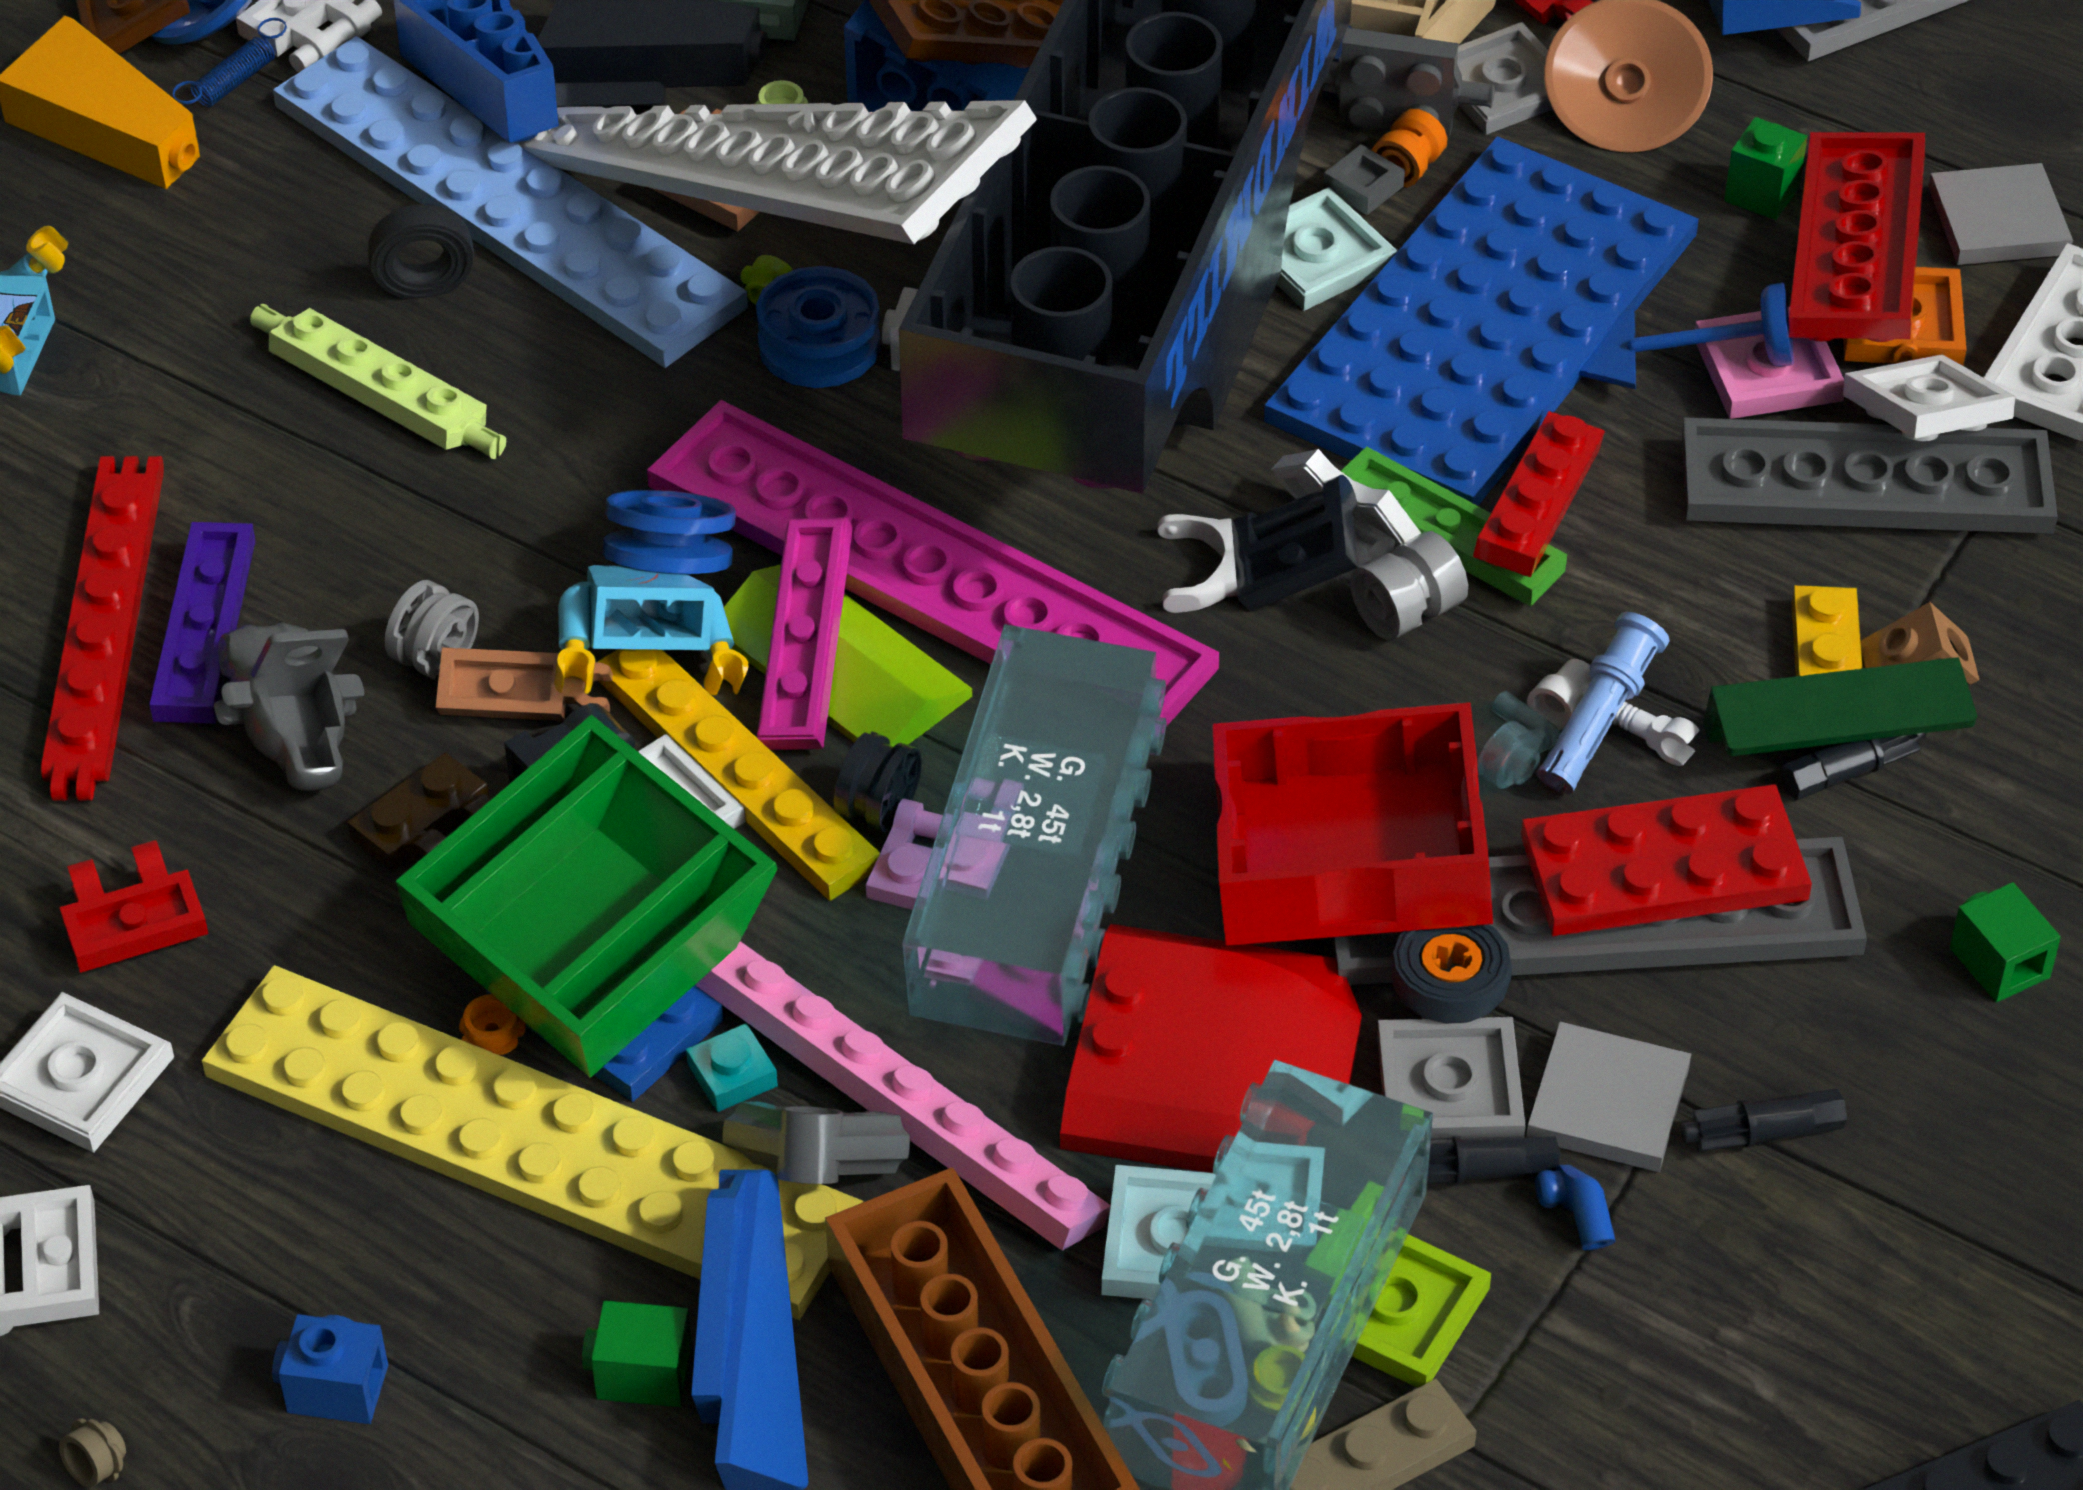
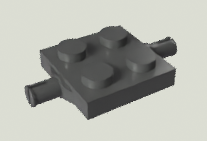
(1394, 73)

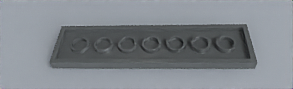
(1814, 928)

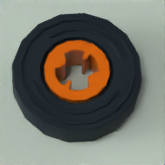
(1465, 990)

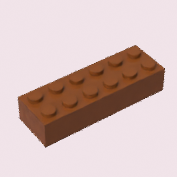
(967, 1344)

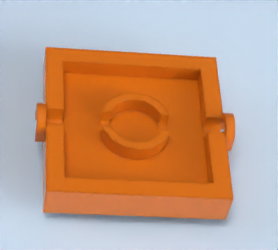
(1935, 326)

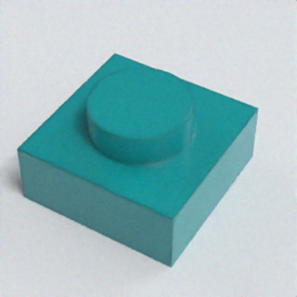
(731, 1067)

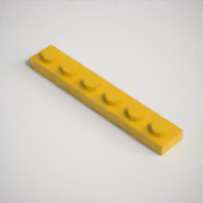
(773, 796)

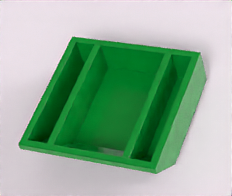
(588, 894)

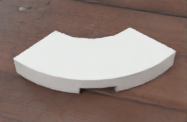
(1306, 473)

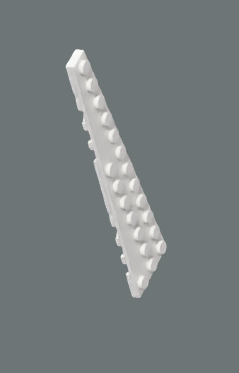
(809, 162)

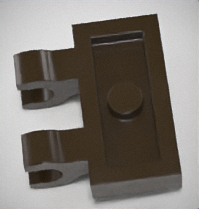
(419, 812)

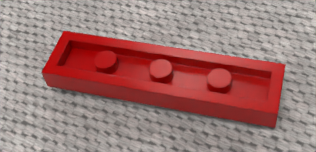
(1539, 494)

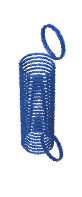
(200, 89)

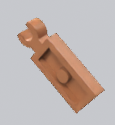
(509, 685)

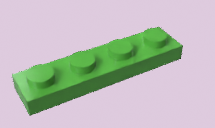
(1455, 520)

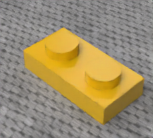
(1825, 629)

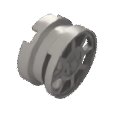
(429, 625)

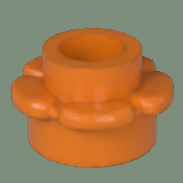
(489, 1014)

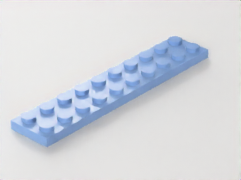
(512, 201)

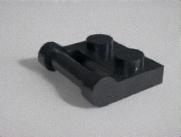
(1295, 544)

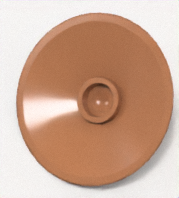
(1628, 74)

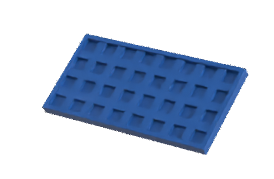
(1482, 320)

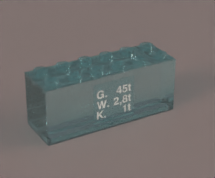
(1034, 835)
(1268, 1285)

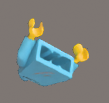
(27, 308)
(644, 611)

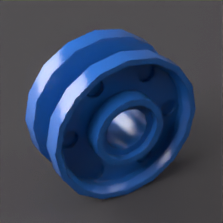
(818, 326)
(669, 531)

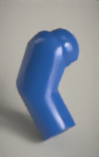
(1581, 1196)

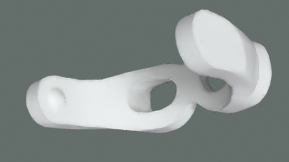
(1222, 582)

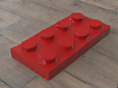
(1665, 860)

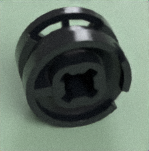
(876, 780)

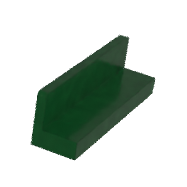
(1839, 707)

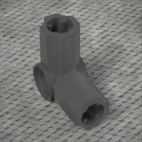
(817, 1142)

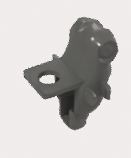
(289, 697)

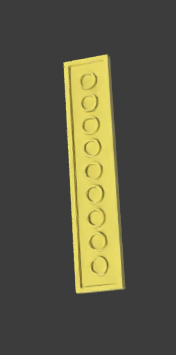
(501, 1126)

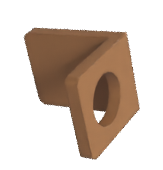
(1919, 638)

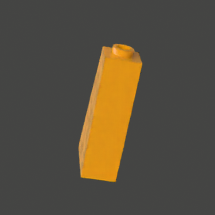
(98, 105)

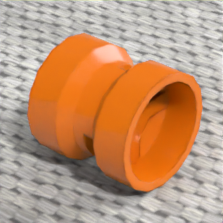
(1413, 143)

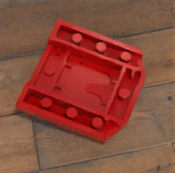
(1184, 1033)

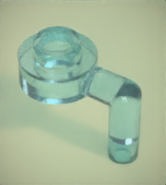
(1515, 747)

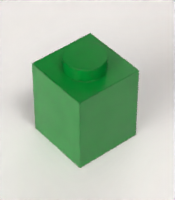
(1765, 168)
(2004, 941)
(639, 1353)

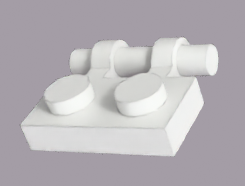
(302, 25)

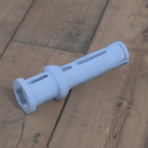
(1613, 680)

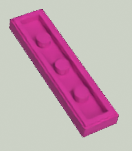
(805, 633)

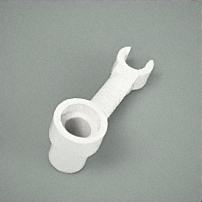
(1560, 693)

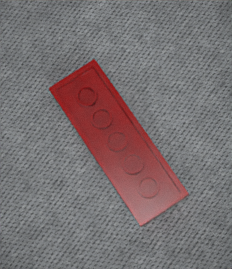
(1858, 236)

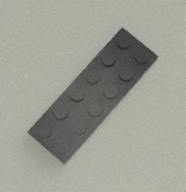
(1867, 476)

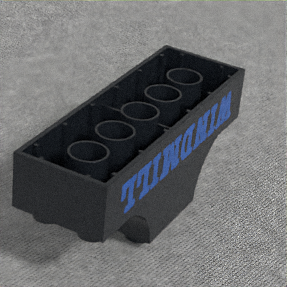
(1123, 241)

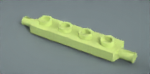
(379, 379)

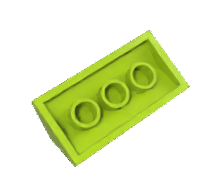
(877, 676)

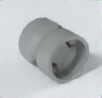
(1413, 581)

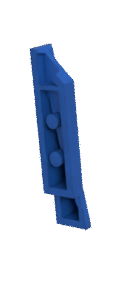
(746, 1338)

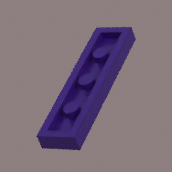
(202, 610)

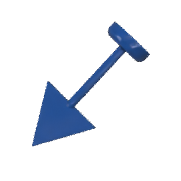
(1616, 354)

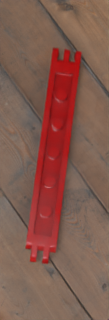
(101, 627)

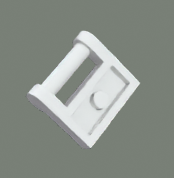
(56, 1256)

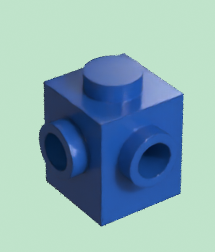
(331, 1368)

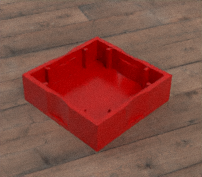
(1350, 825)

